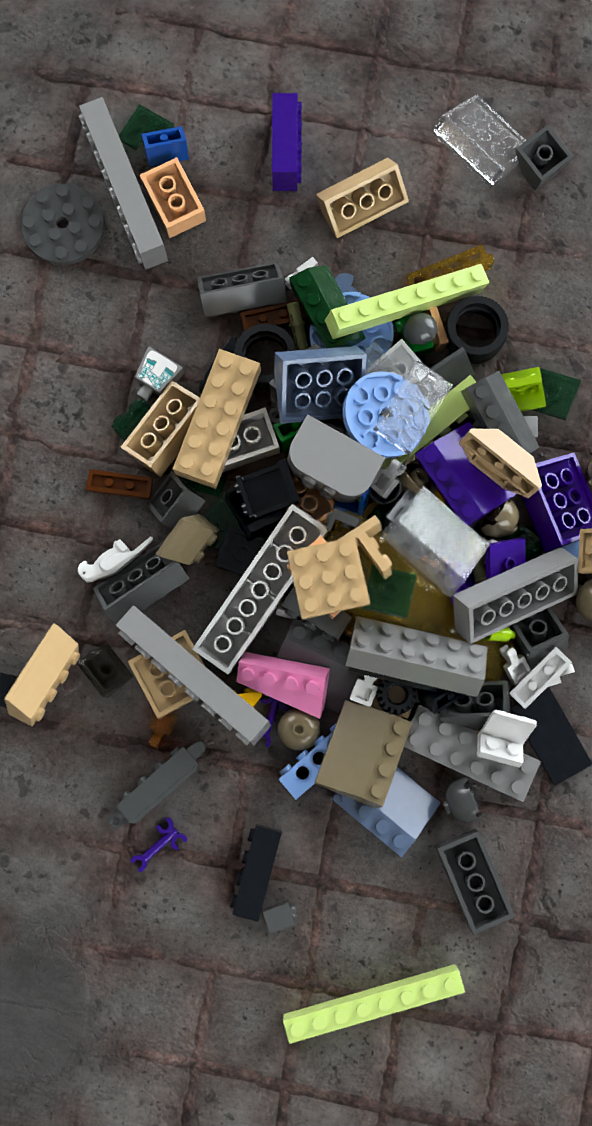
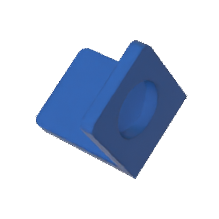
(355, 507)

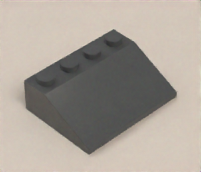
(312, 648)

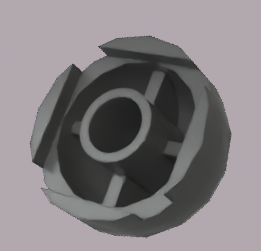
(462, 801)

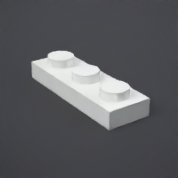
(540, 677)

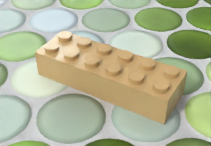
(217, 418)

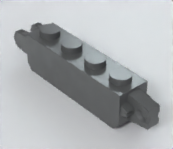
(158, 786)

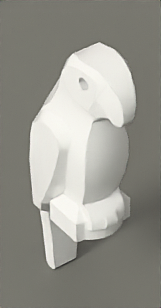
(111, 561)

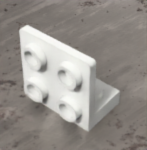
(504, 737)

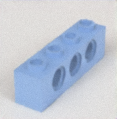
(289, 778)

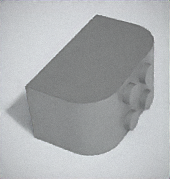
(332, 462)

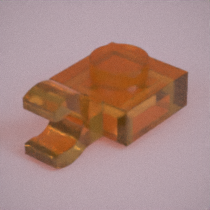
(162, 726)

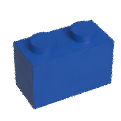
(164, 146)

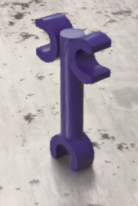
(271, 715)
(170, 834)

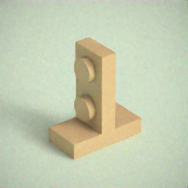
(363, 537)

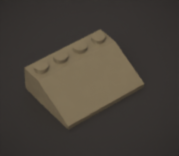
(363, 754)

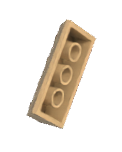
(362, 197)
(162, 429)
(42, 676)

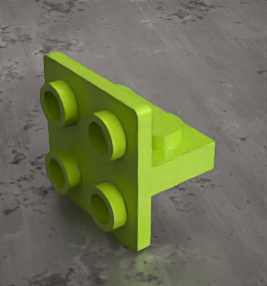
(526, 388)

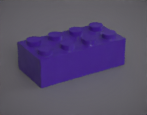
(286, 141)

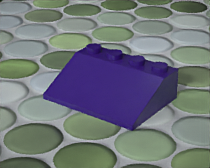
(457, 480)
(561, 503)

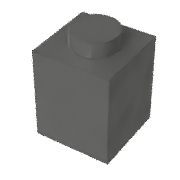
(280, 916)

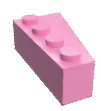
(288, 681)

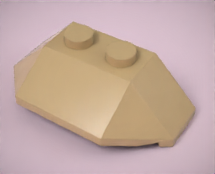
(502, 460)

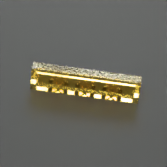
(486, 261)

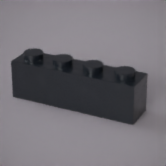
(257, 872)

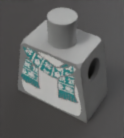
(156, 373)

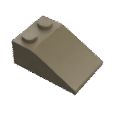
(189, 540)

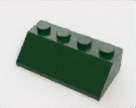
(318, 295)

